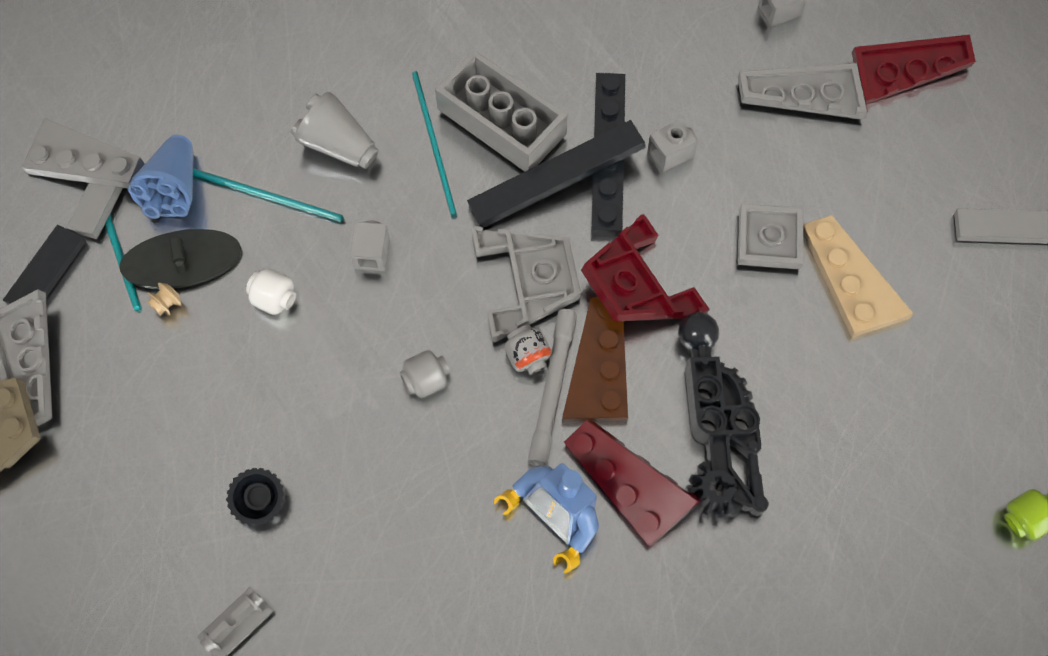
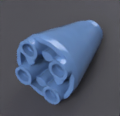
(166, 180)

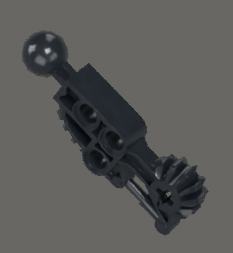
(729, 402)

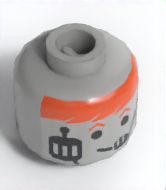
(527, 349)

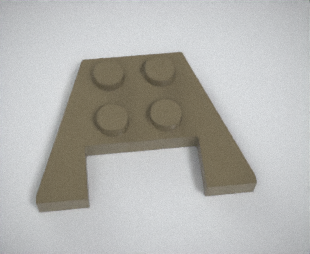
(17, 422)

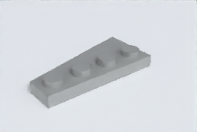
(812, 89)
(26, 350)

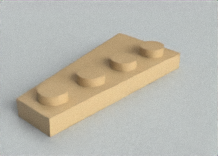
(855, 284)

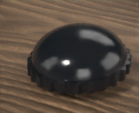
(255, 496)

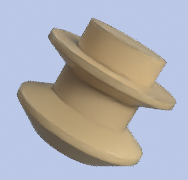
(163, 299)

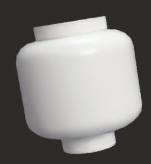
(271, 291)

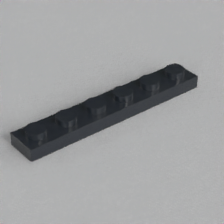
(608, 182)

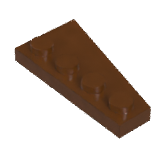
(599, 372)

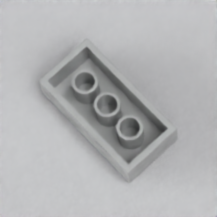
(501, 111)

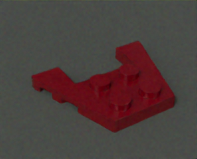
(628, 284)

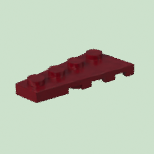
(907, 64)

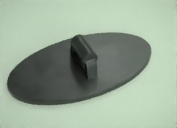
(180, 258)

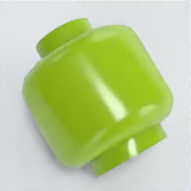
(1028, 514)

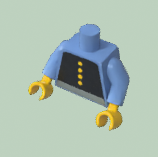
(562, 503)

